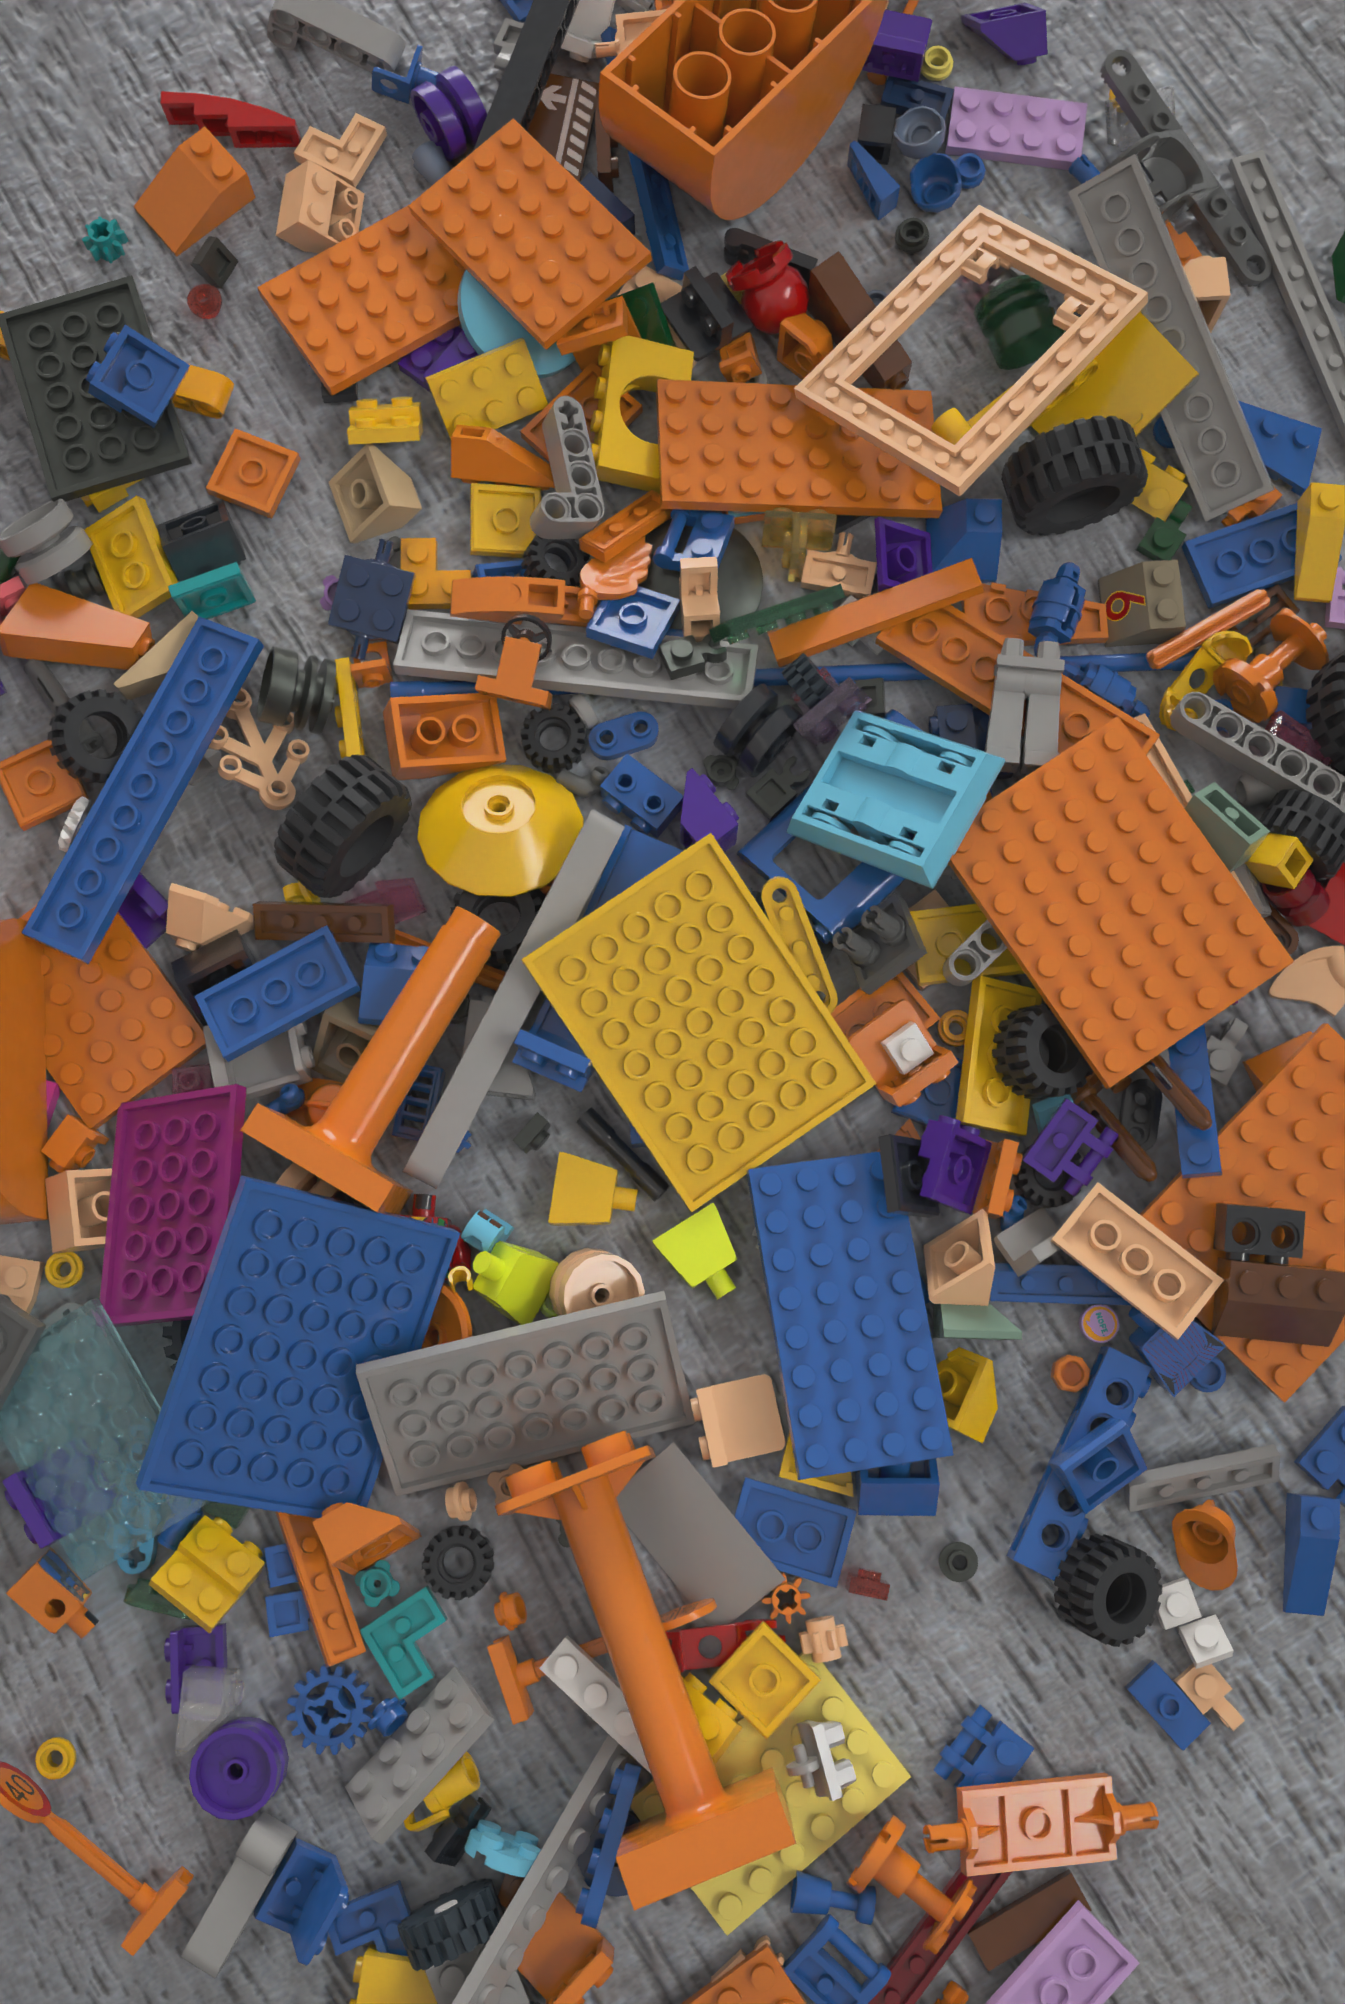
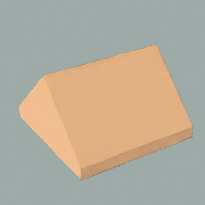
(961, 1263)

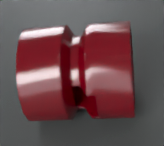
(1300, 905)

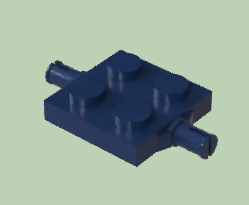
(371, 599)

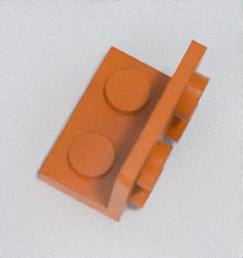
(603, 325)

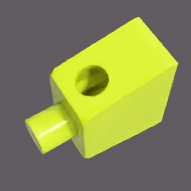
(700, 1251)
(514, 1280)

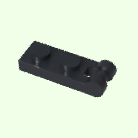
(742, 246)

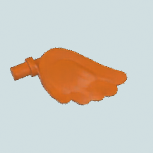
(615, 578)

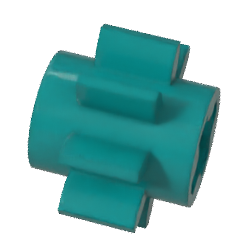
(105, 239)

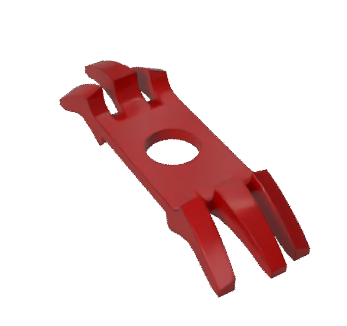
(731, 1636)

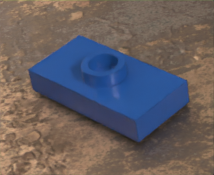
(1167, 1705)

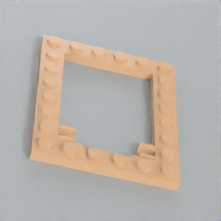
(984, 236)

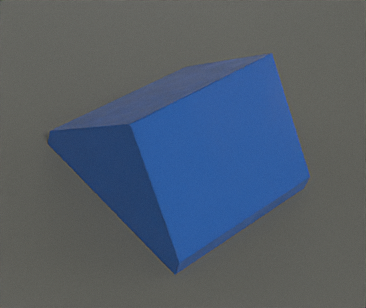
(1099, 1464)

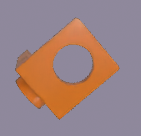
(374, 672)

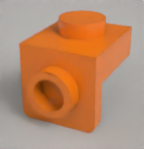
(740, 360)

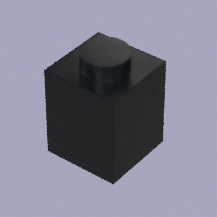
(877, 131)

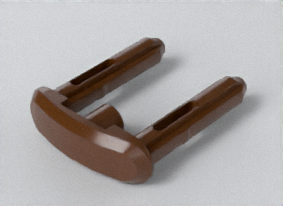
(1126, 1146)

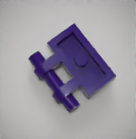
(1061, 1140)

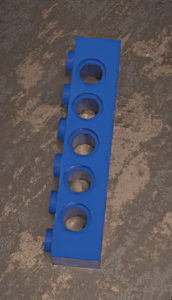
(1044, 1508)

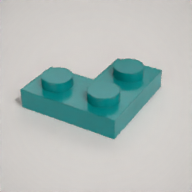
(394, 1638)

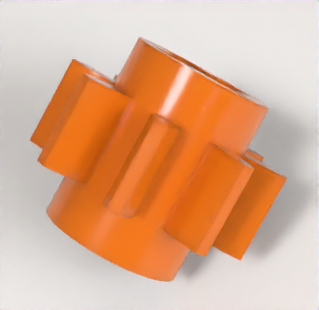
(786, 1609)

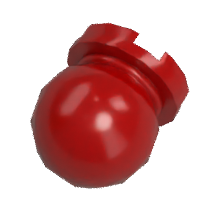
(770, 287)

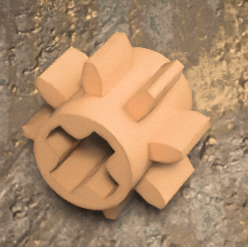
(823, 1639)

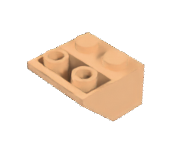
(318, 209)

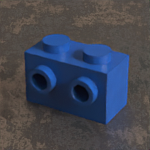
(641, 797)

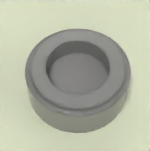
(584, 710)

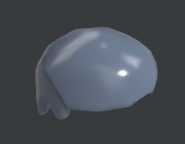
(919, 132)

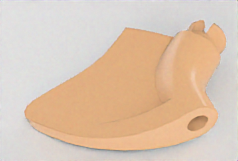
(1314, 979)

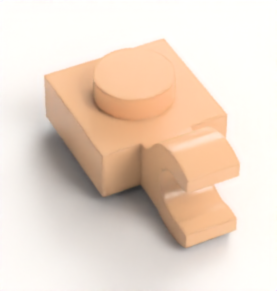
(1206, 1691)

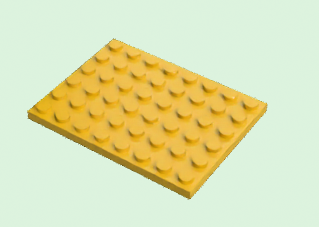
(699, 1022)

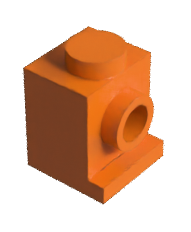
(72, 1145)

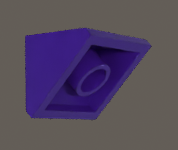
(901, 553)

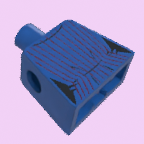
(1172, 1360)

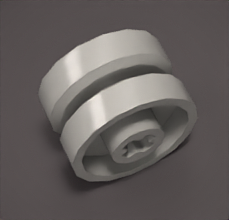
(44, 541)

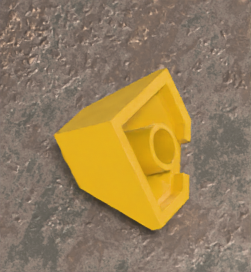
(968, 1392)

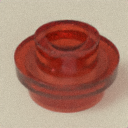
(208, 308)

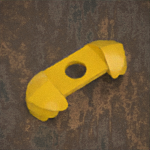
(1210, 656)

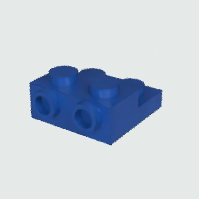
(136, 376)

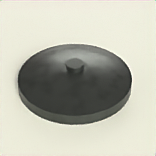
(738, 575)

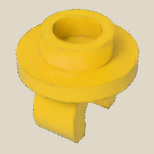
(298, 893)

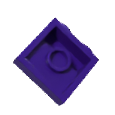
(437, 355)
(955, 1163)

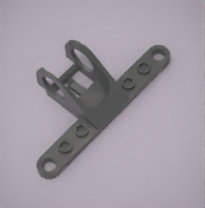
(1180, 171)

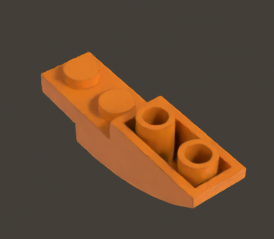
(505, 596)

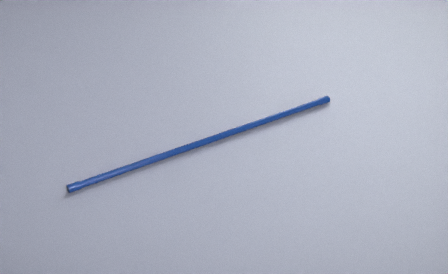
(774, 677)

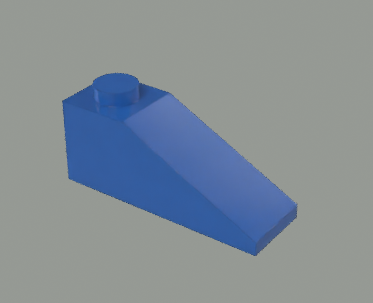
(1310, 1552)

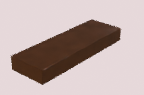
(1025, 1920)

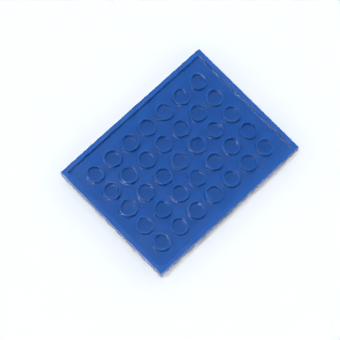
(267, 1372)

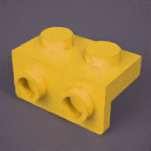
(1161, 489)

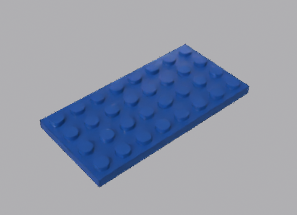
(847, 1318)

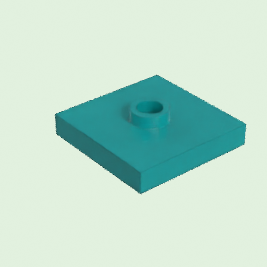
(213, 592)

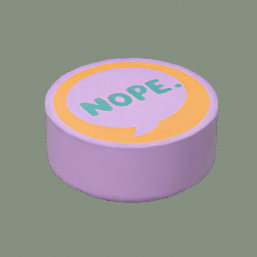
(1098, 1323)

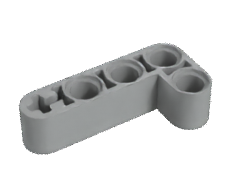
(335, 31)
(570, 464)
(239, 1894)

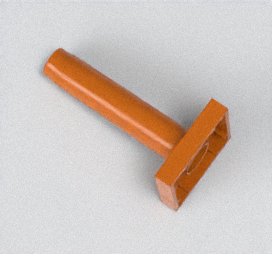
(346, 1135)

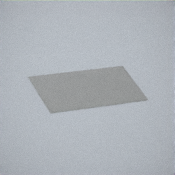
(696, 1537)

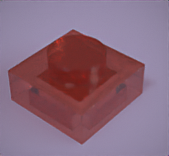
(868, 1584)

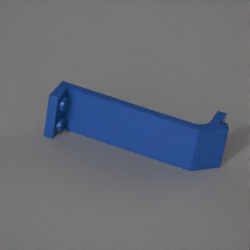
(548, 1044)

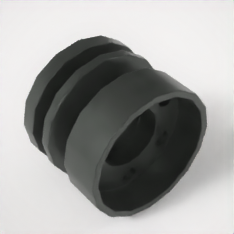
(296, 690)

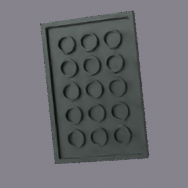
(78, 437)

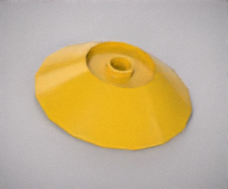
(504, 850)

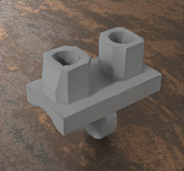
(815, 1760)

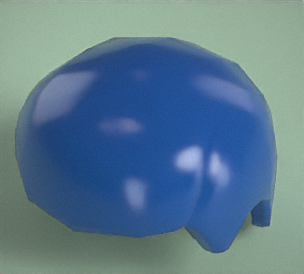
(935, 183)

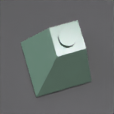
(972, 1322)

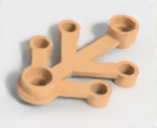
(260, 755)

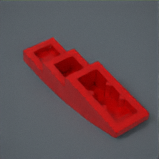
(246, 123)

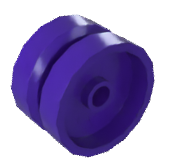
(449, 111)
(241, 1792)

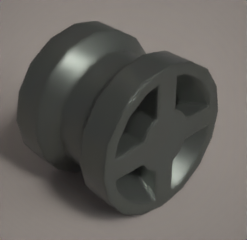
(85, 582)

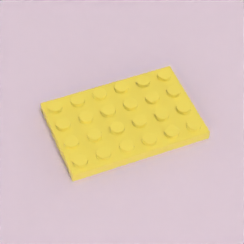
(814, 1819)

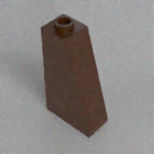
(841, 305)

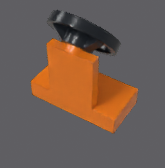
(519, 665)

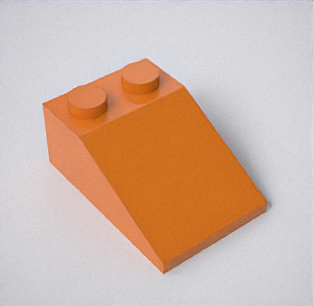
(194, 192)
(442, 734)

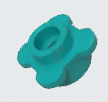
(374, 1594)

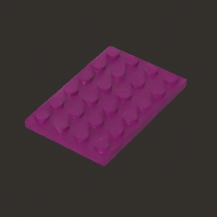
(169, 1201)

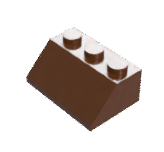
(1278, 1302)

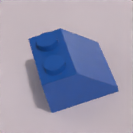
(384, 977)
(898, 1489)

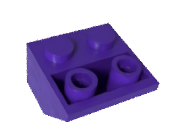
(705, 814)

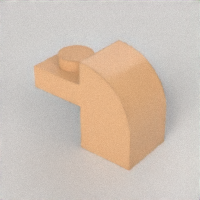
(698, 596)

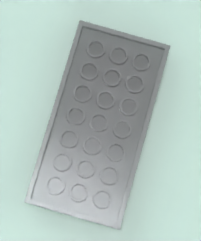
(526, 1393)

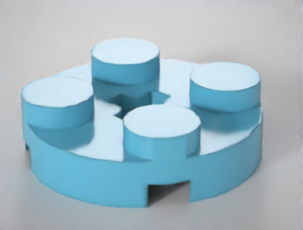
(502, 1850)

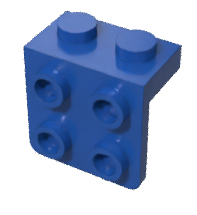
(304, 1897)

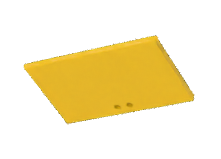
(1134, 378)

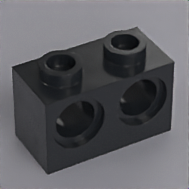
(1259, 1227)

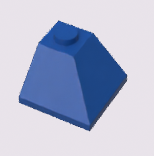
(968, 531)

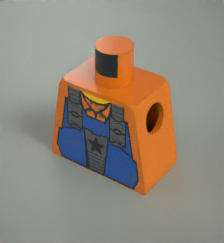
(42, 1589)

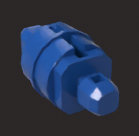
(1058, 607)
(1108, 686)

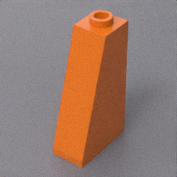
(72, 631)

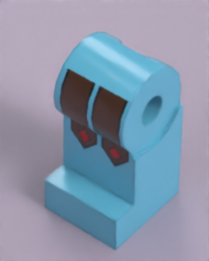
(486, 1230)

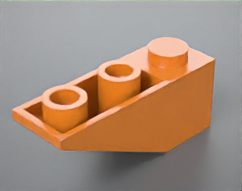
(489, 456)

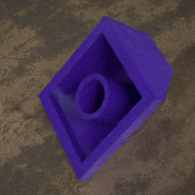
(1013, 30)

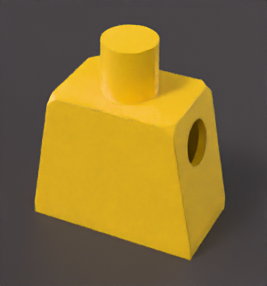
(587, 1193)

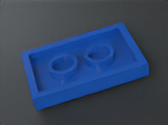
(796, 1530)

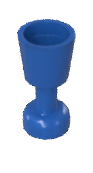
(815, 1896)

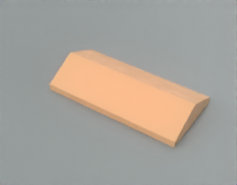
(1137, 1261)

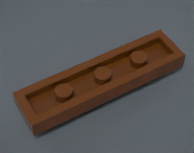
(346, 920)

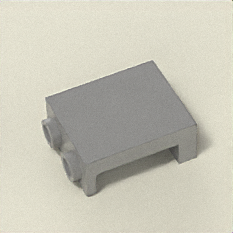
(267, 1066)

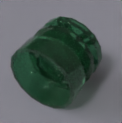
(1017, 322)

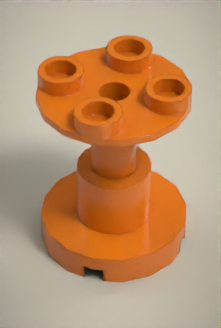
(1253, 683)
(899, 1874)

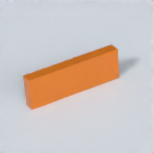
(625, 527)

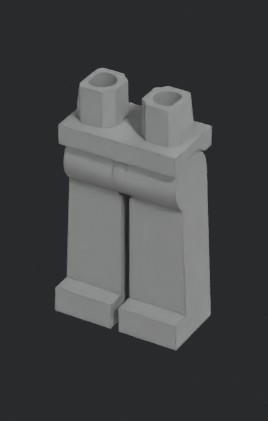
(1032, 680)

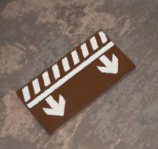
(566, 120)

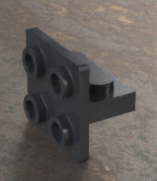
(705, 314)

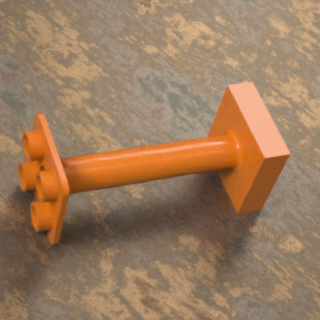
(702, 1824)

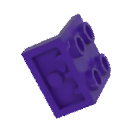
(899, 46)
(145, 911)

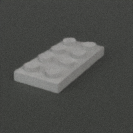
(418, 1755)

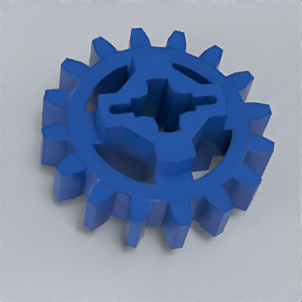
(313, 1706)

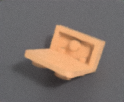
(738, 1420)

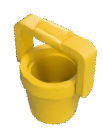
(453, 1787)

